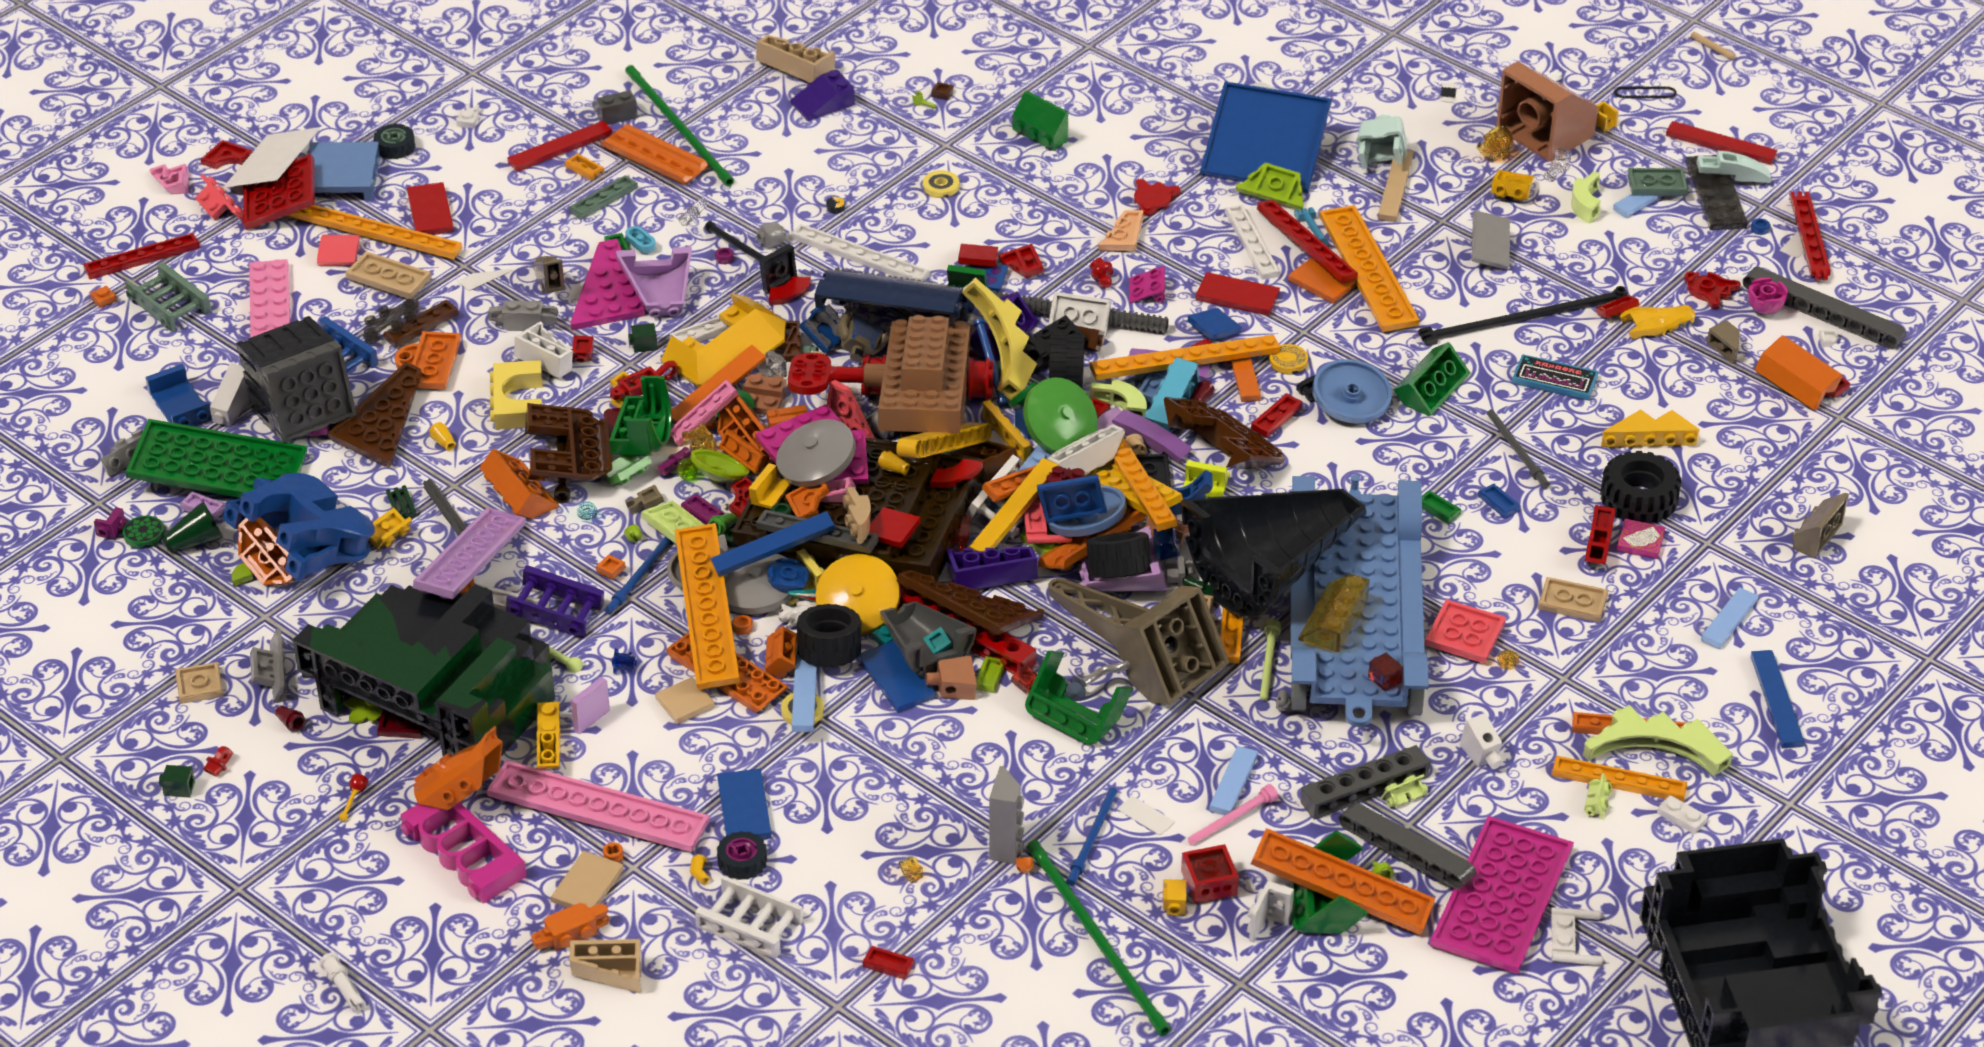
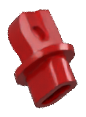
(218, 762)

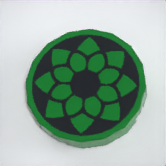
(143, 531)

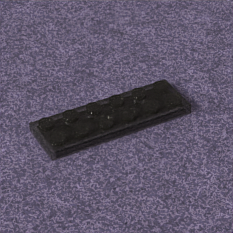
(1717, 198)

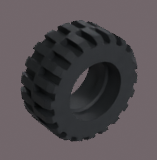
(1644, 471)

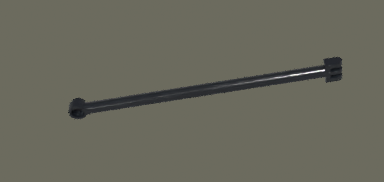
(1431, 336)

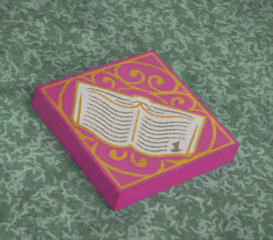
(1641, 538)

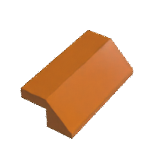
(1798, 372)

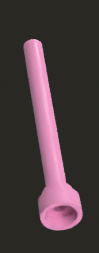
(1266, 795)

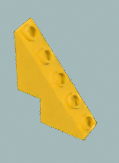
(1644, 430)

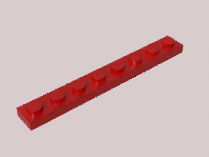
(1307, 241)

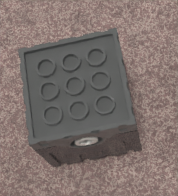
(296, 379)

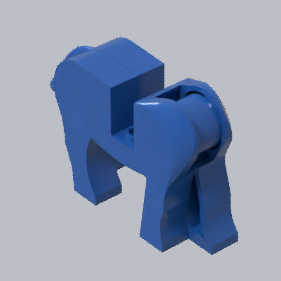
(306, 520)

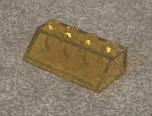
(1336, 612)

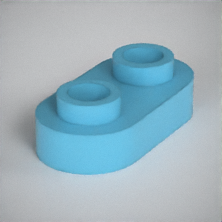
(640, 239)

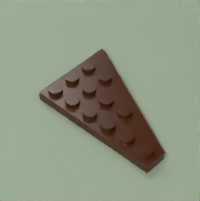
(380, 417)
(994, 613)

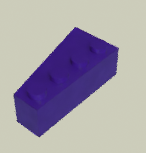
(992, 566)

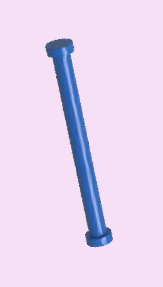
(979, 323)

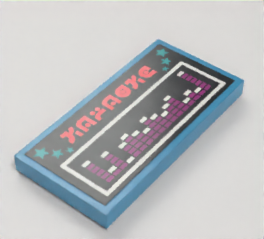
(1555, 377)

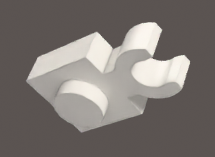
(469, 117)

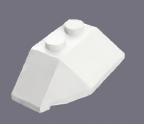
(1091, 450)

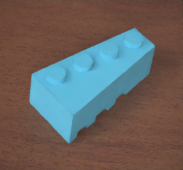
(1179, 383)

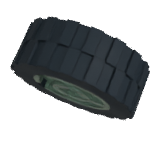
(395, 141)

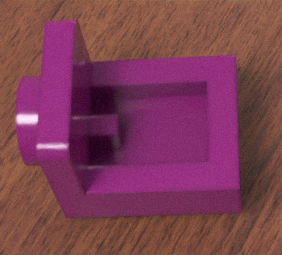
(112, 526)

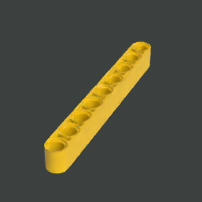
(938, 442)

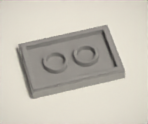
(1491, 240)

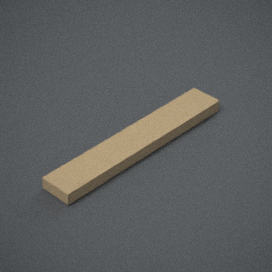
(1395, 188)

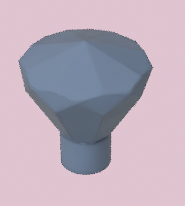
(1075, 690)

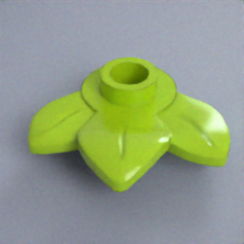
(362, 710)

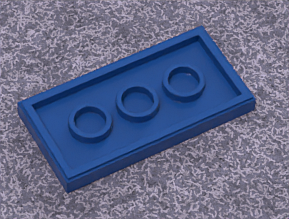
(894, 677)
(744, 802)

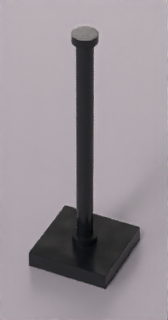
(775, 267)

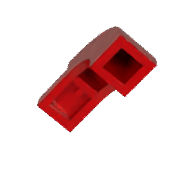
(1600, 535)

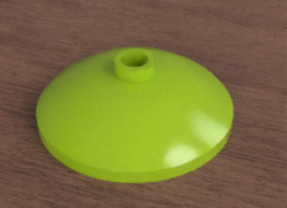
(718, 466)

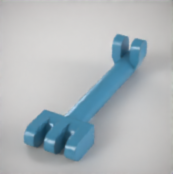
(1308, 216)

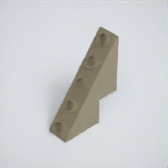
(549, 273)

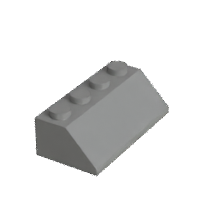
(1005, 818)

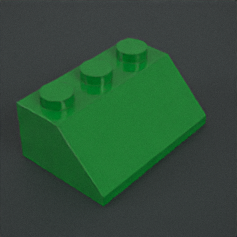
(1041, 121)

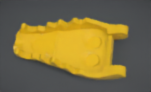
(1655, 320)

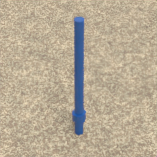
(620, 596)
(1078, 865)

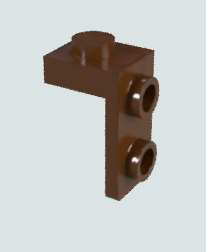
(1094, 337)

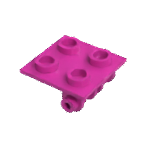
(1148, 284)

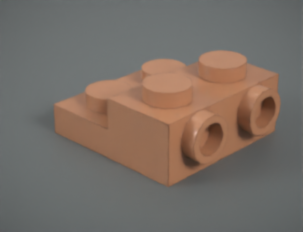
(766, 391)

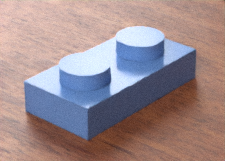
(1151, 385)

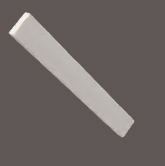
(858, 253)

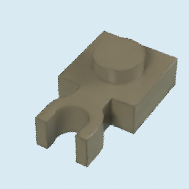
(646, 498)

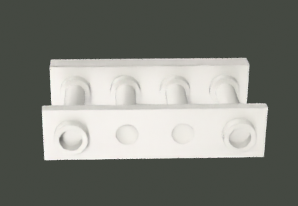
(979, 506)
(744, 934)

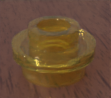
(1507, 659)

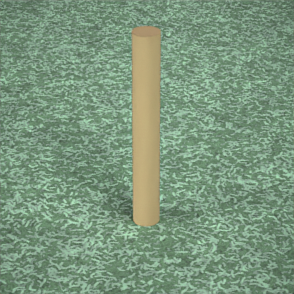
(1714, 46)

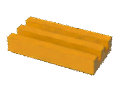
(581, 168)

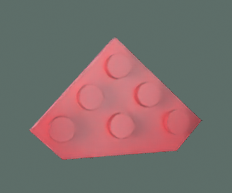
(846, 408)

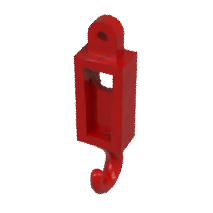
(625, 384)

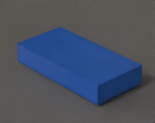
(1499, 500)

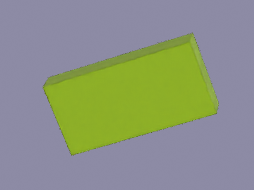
(989, 674)

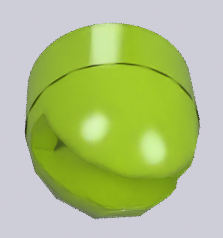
(633, 533)

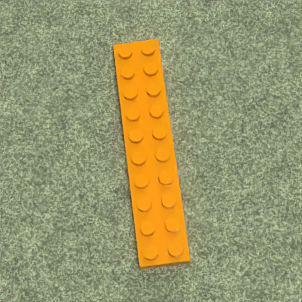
(1374, 276)
(706, 608)

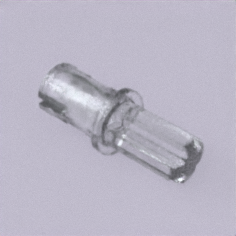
(693, 212)

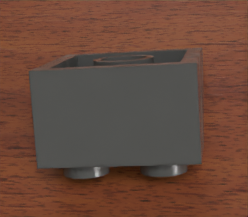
(616, 107)

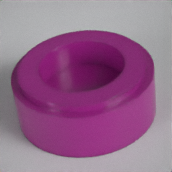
(724, 256)

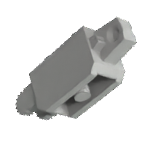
(523, 314)

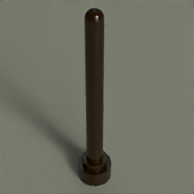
(561, 492)

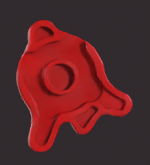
(1154, 196)
(1710, 287)

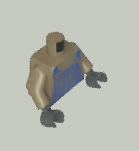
(860, 335)

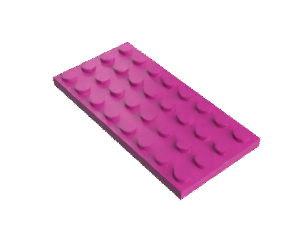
(1506, 899)

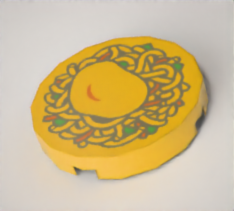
(1290, 359)

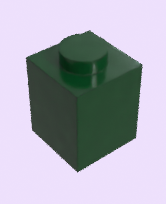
(643, 337)
(177, 781)

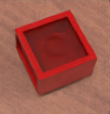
(1209, 873)

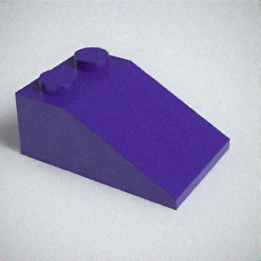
(824, 96)

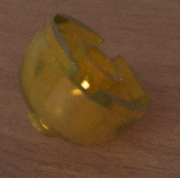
(1496, 144)

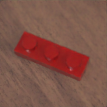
(1276, 415)

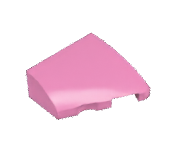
(173, 179)

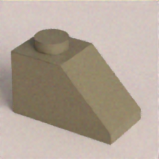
(1724, 340)

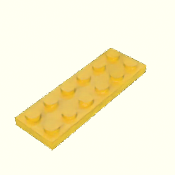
(1111, 476)

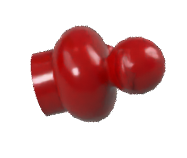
(1101, 271)

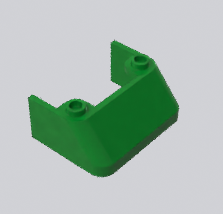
(1050, 705)
(1320, 913)

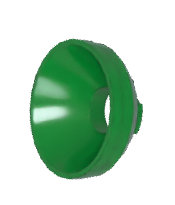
(1018, 401)

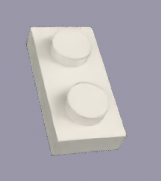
(1682, 814)

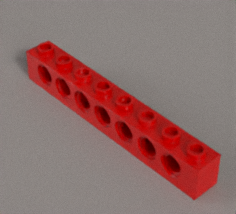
(1006, 647)

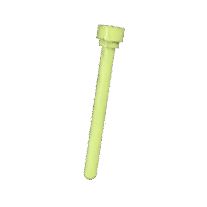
(1272, 630)

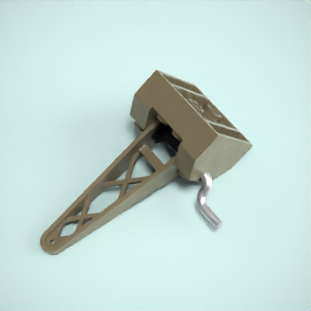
(1176, 622)

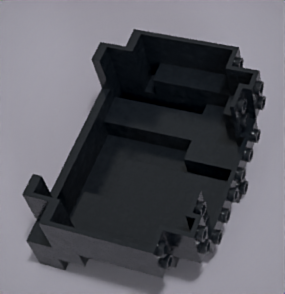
(1754, 950)

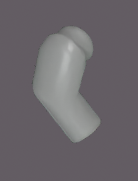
(1282, 701)

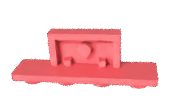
(215, 201)

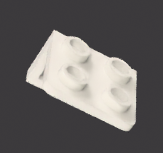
(1272, 903)

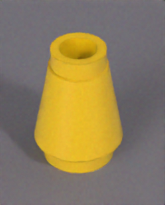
(440, 433)
(891, 462)

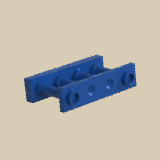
(350, 345)

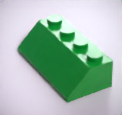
(1432, 380)

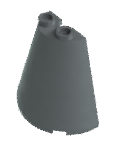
(917, 621)

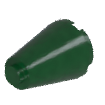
(192, 530)

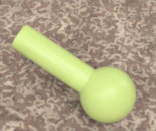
(572, 664)

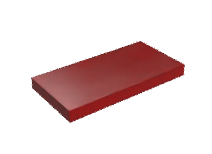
(430, 208)
(1237, 293)

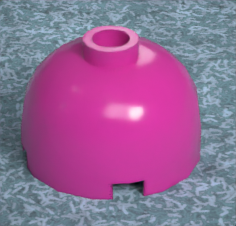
(1767, 296)

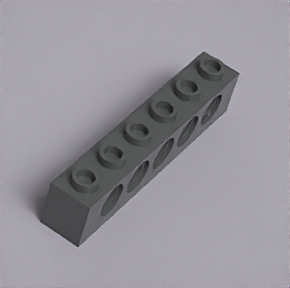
(1362, 782)

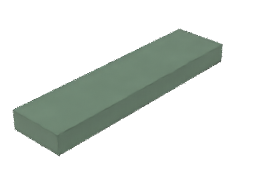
(603, 197)

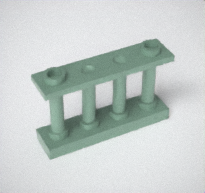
(175, 283)

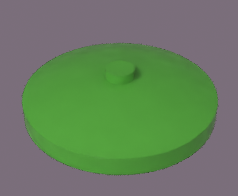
(1058, 413)

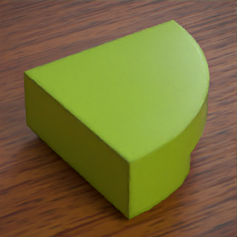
(241, 574)

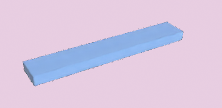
(804, 696)

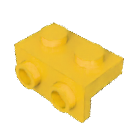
(388, 528)

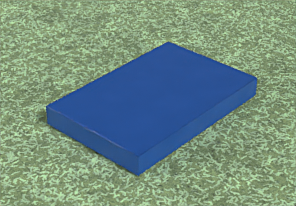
(1072, 498)

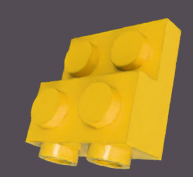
(1512, 184)

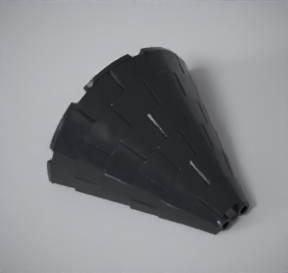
(1264, 542)

